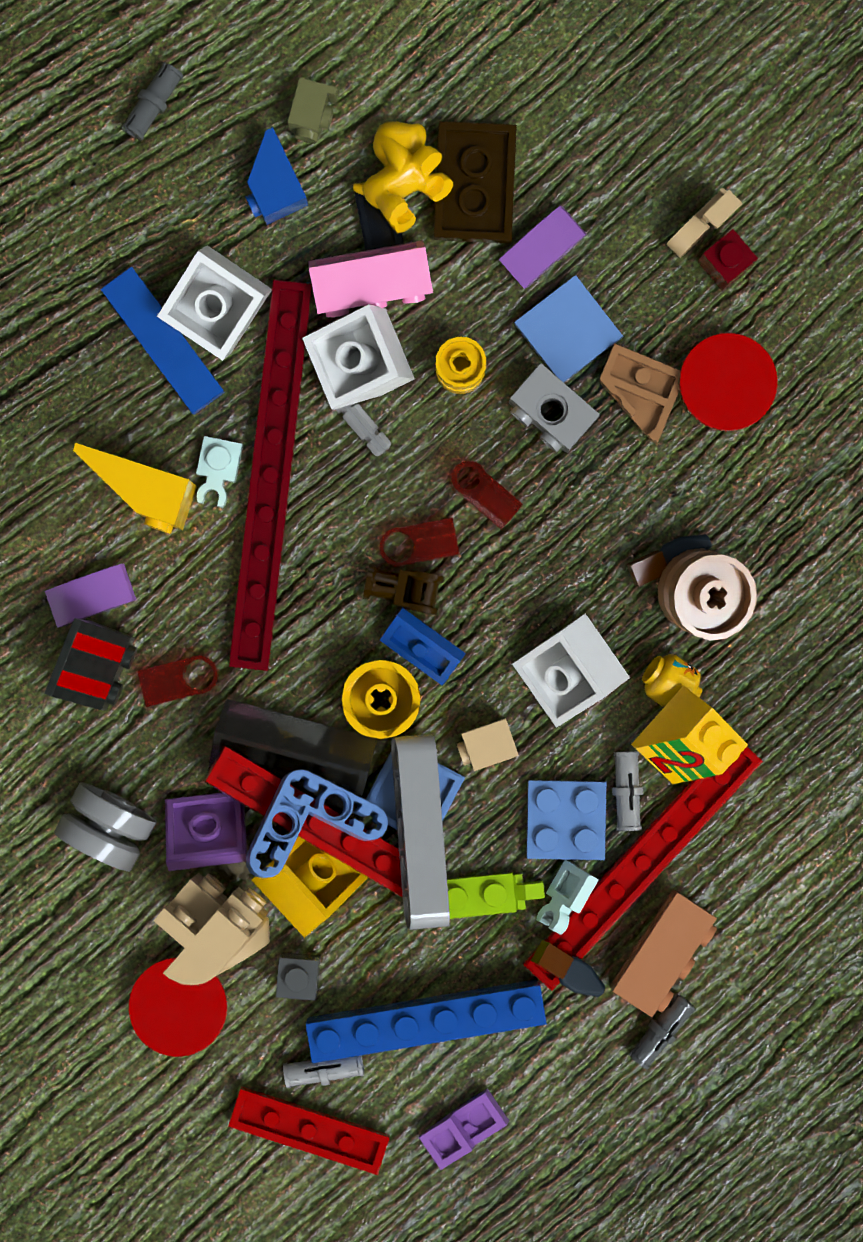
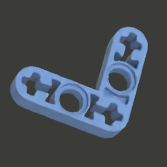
(298, 810)

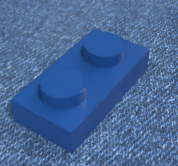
(422, 646)

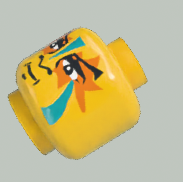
(667, 676)

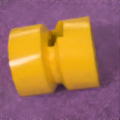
(460, 365)

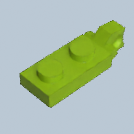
(490, 894)

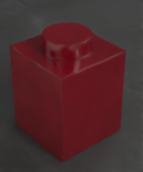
(727, 259)

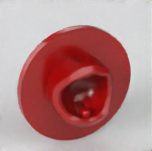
(728, 382)
(176, 1016)

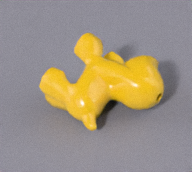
(406, 170)

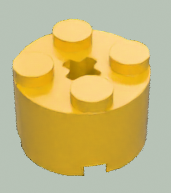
(358, 699)

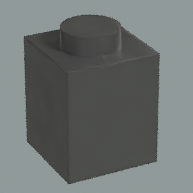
(298, 976)

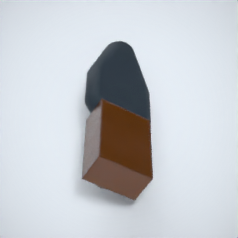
(651, 565)
(571, 971)

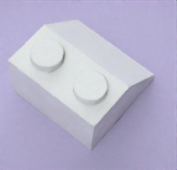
(358, 357)
(571, 670)

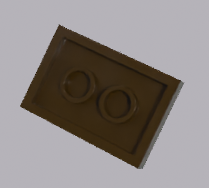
(482, 171)

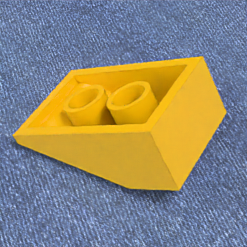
(150, 492)

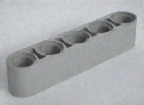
(420, 831)

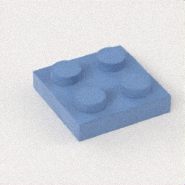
(566, 820)

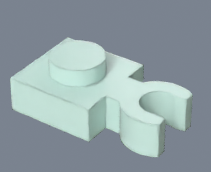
(219, 463)
(568, 893)

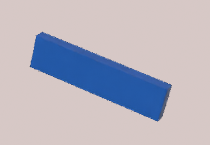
(162, 342)

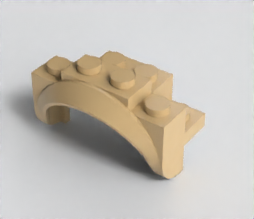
(213, 929)

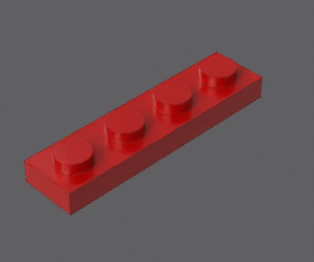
(309, 1130)

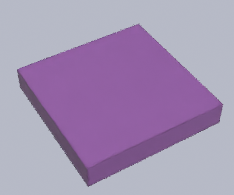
(204, 831)

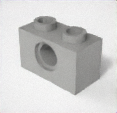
(545, 387)

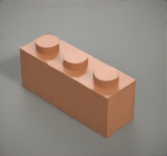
(664, 954)

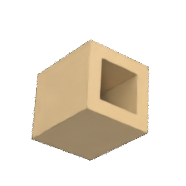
(487, 745)

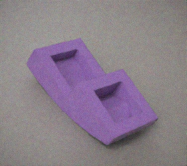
(542, 246)
(90, 595)
(463, 1129)

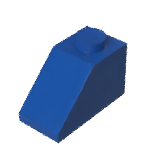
(274, 182)

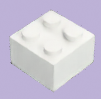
(214, 302)

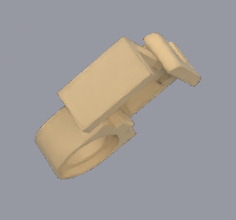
(715, 212)

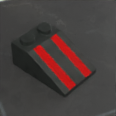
(91, 665)

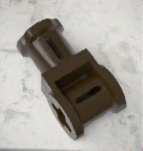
(406, 590)

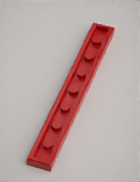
(646, 860)

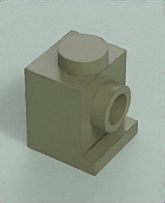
(311, 110)

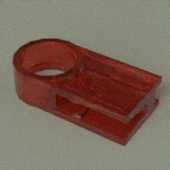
(430, 540)
(168, 681)

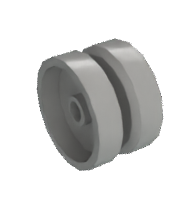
(103, 829)

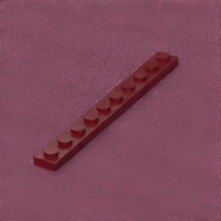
(270, 475)

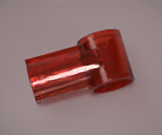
(488, 496)

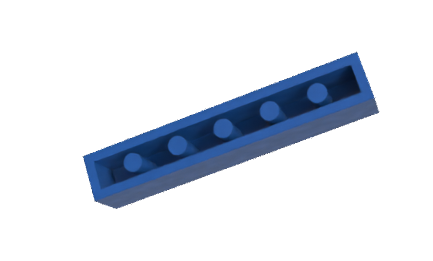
(425, 1021)

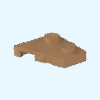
(641, 388)

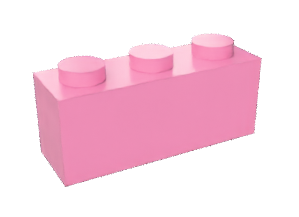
(370, 278)

